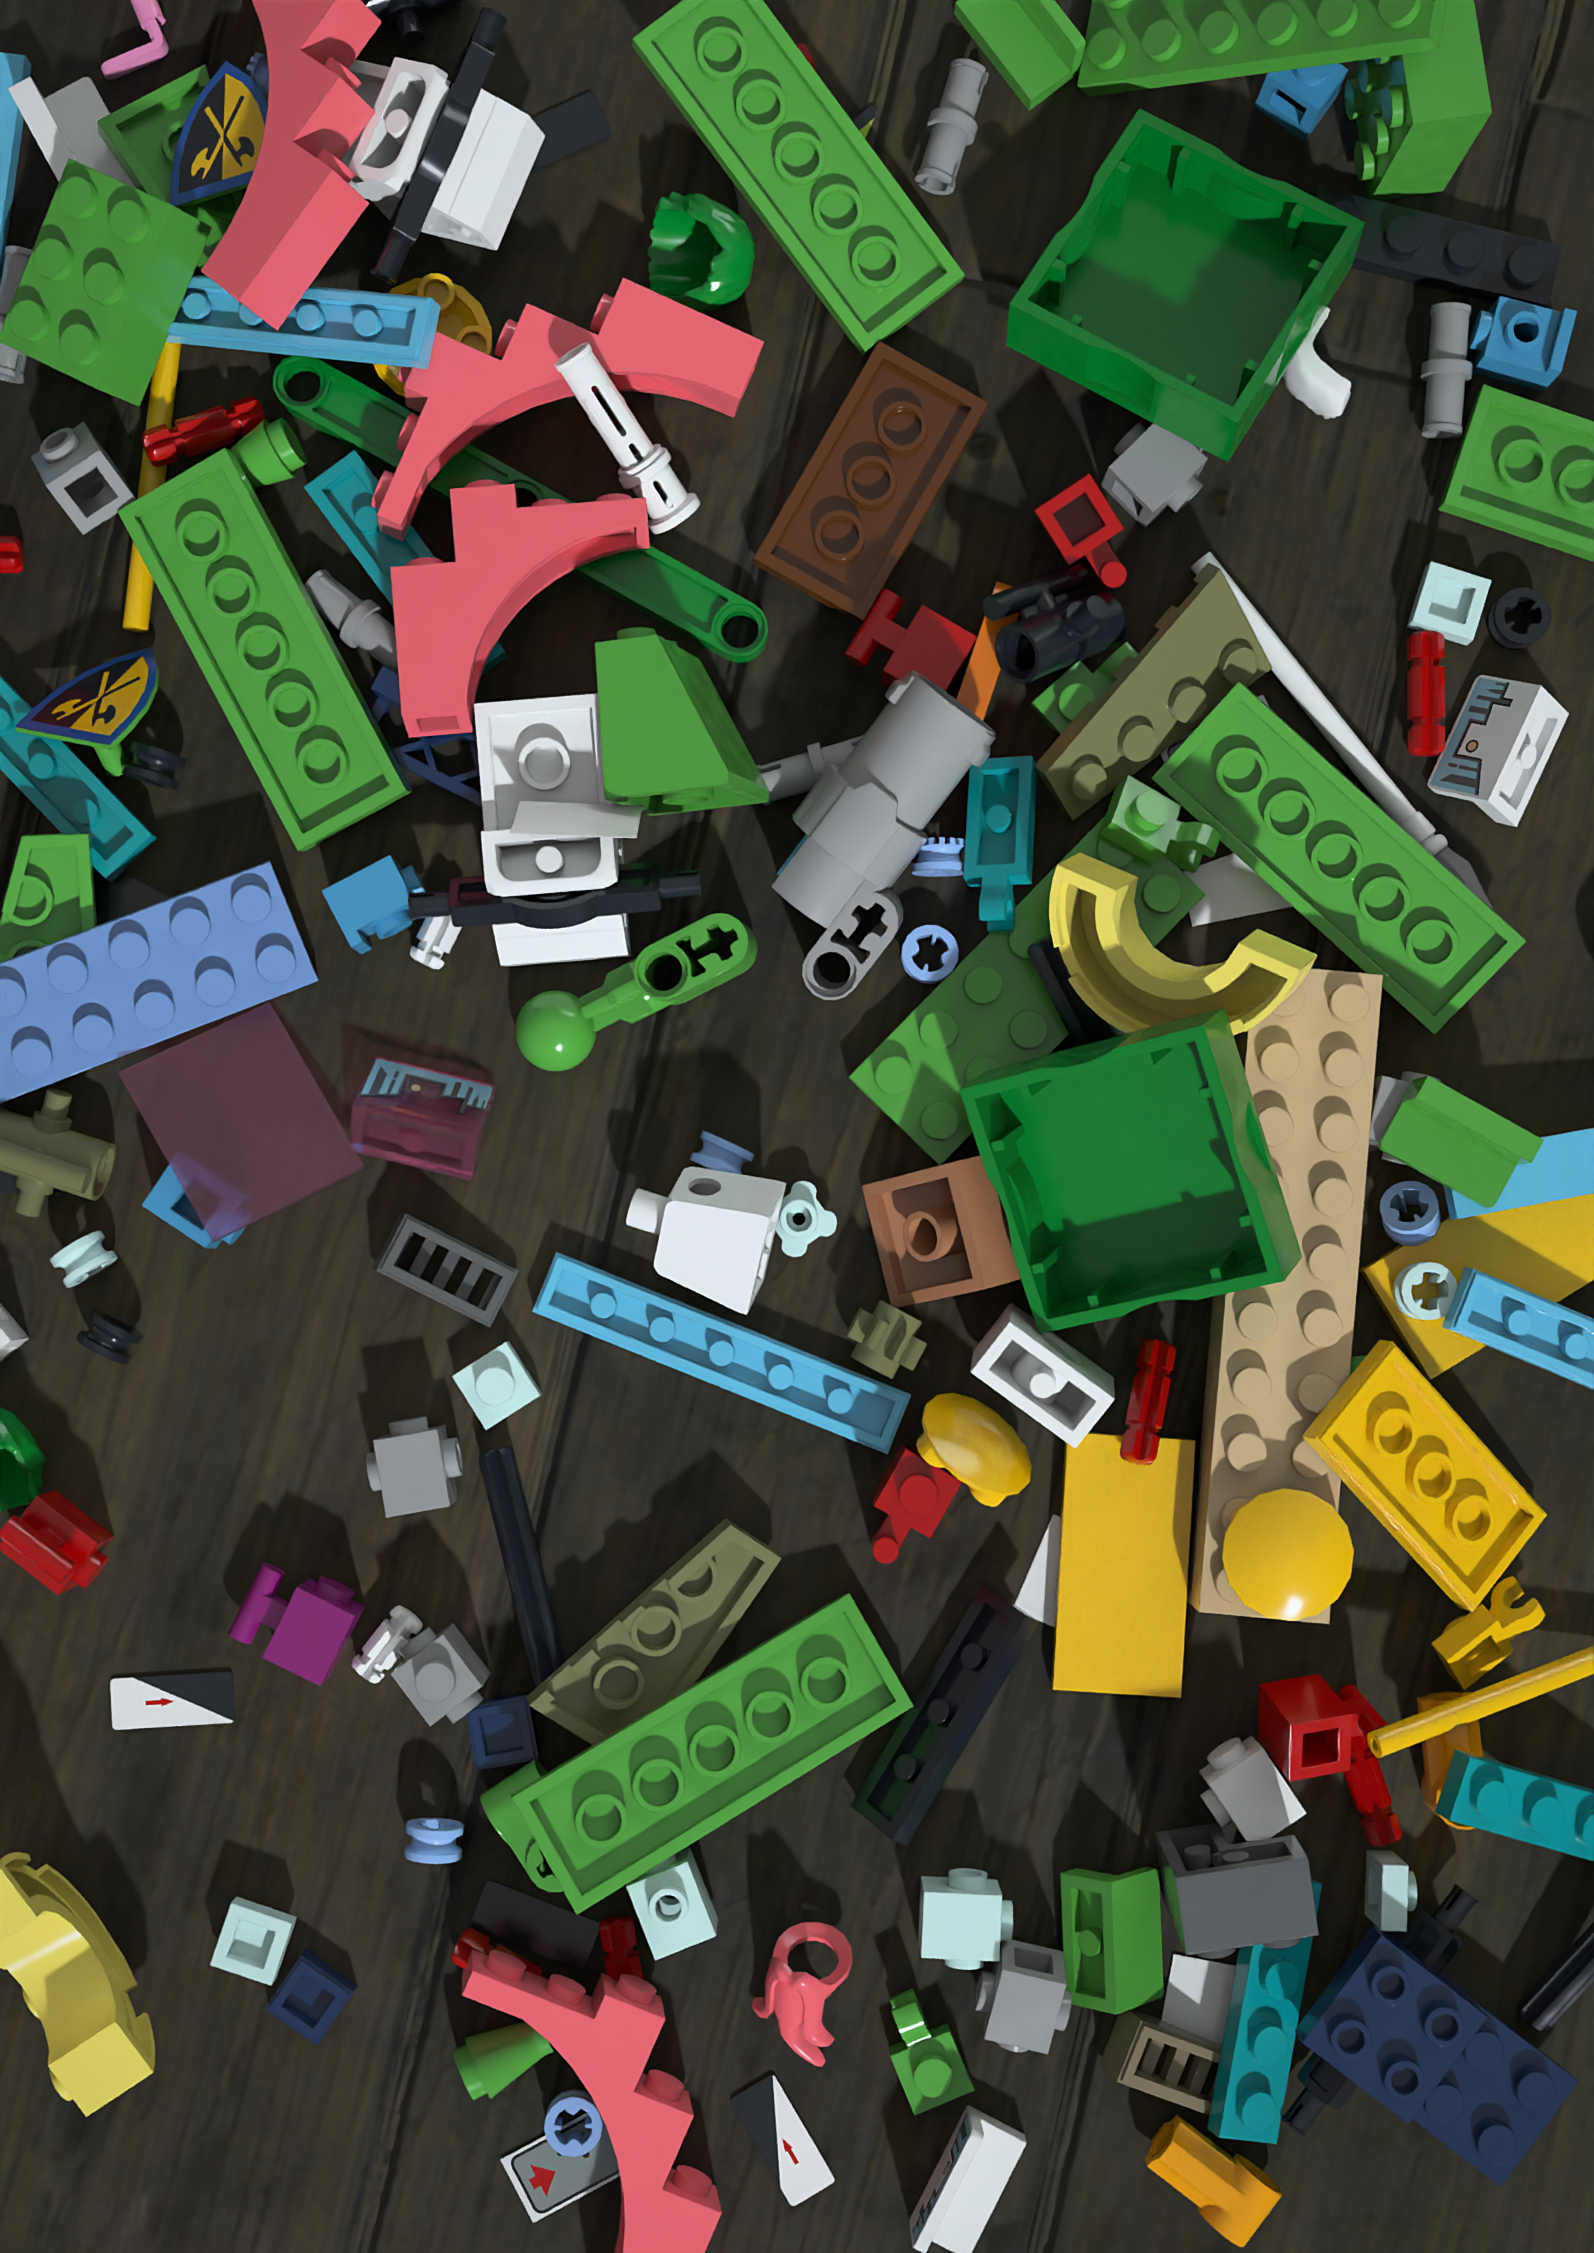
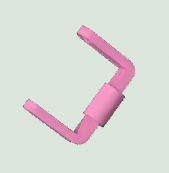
(151, 20)

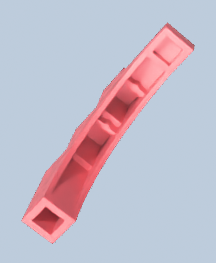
(300, 189)
(640, 343)
(645, 2115)

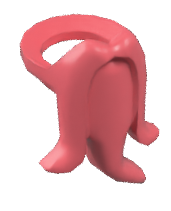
(800, 1996)

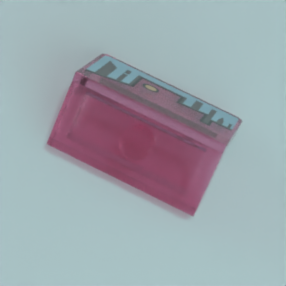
(421, 1117)

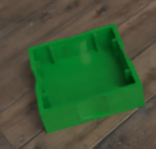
(1183, 284)
(1133, 1172)

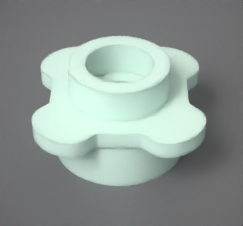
(816, 1224)

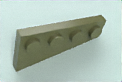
(1156, 696)
(659, 1638)

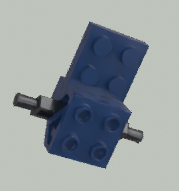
(1427, 2048)

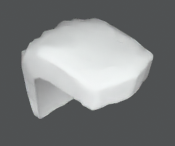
(1315, 381)

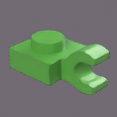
(1076, 688)
(1149, 827)
(926, 2059)

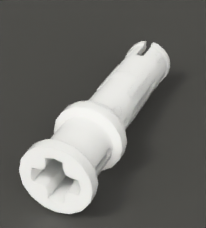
(637, 471)

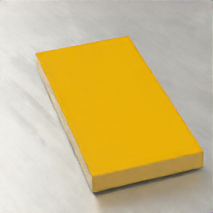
(1533, 1246)
(1425, 1475)
(1123, 1568)

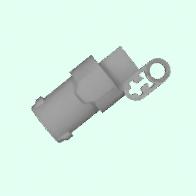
(871, 820)

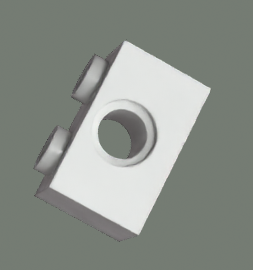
(1043, 1376)

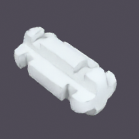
(435, 938)
(383, 1645)

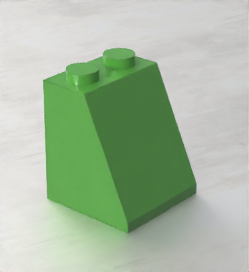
(668, 730)

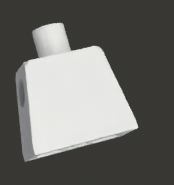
(713, 1232)

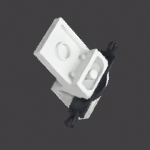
(441, 150)
(549, 892)

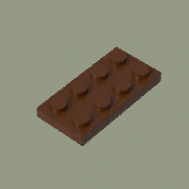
(870, 483)

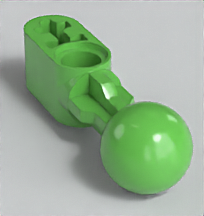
(560, 1028)

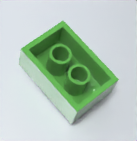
(1420, 110)
(104, 282)

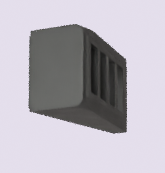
(396, 1243)

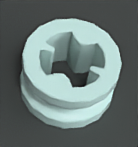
(83, 1258)
(1413, 1275)

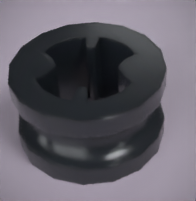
(1535, 605)
(153, 766)
(109, 1337)

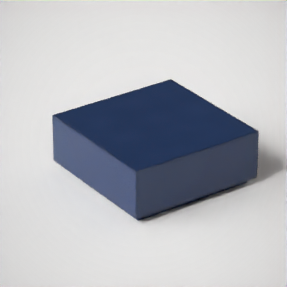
(503, 1732)
(310, 1997)

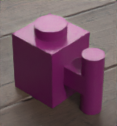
(308, 1629)

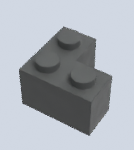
(1235, 1892)

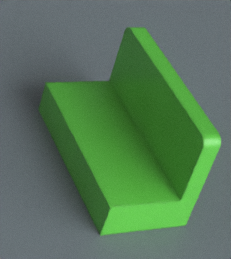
(1026, 42)
(1457, 1141)
(1112, 1938)

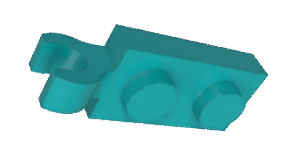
(1000, 835)

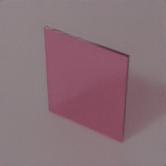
(241, 1121)

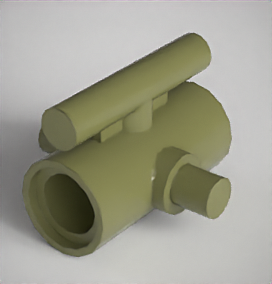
(51, 1156)

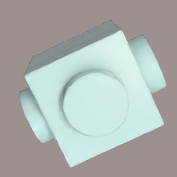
(963, 1918)
(676, 1922)

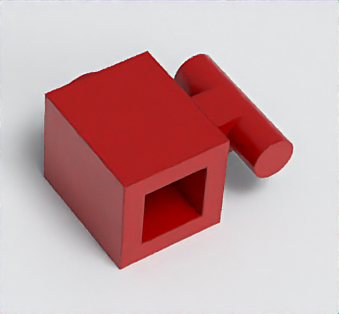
(1080, 525)
(928, 645)
(912, 1497)
(56, 1543)
(1310, 1726)

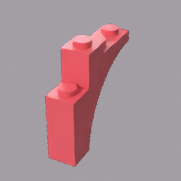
(503, 557)

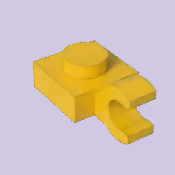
(1483, 1637)

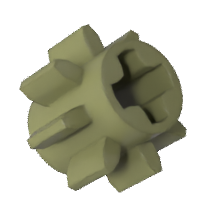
(886, 1339)

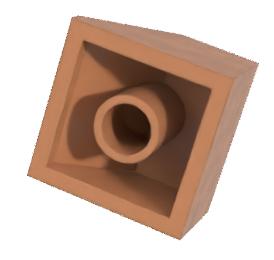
(940, 1232)

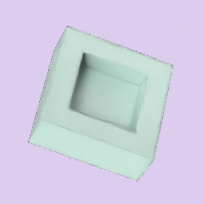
(1449, 603)
(497, 1385)
(1389, 1890)
(253, 1941)

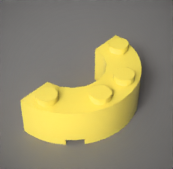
(1138, 985)
(73, 1984)

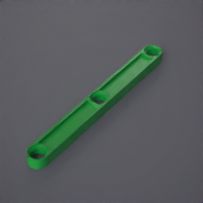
(637, 577)

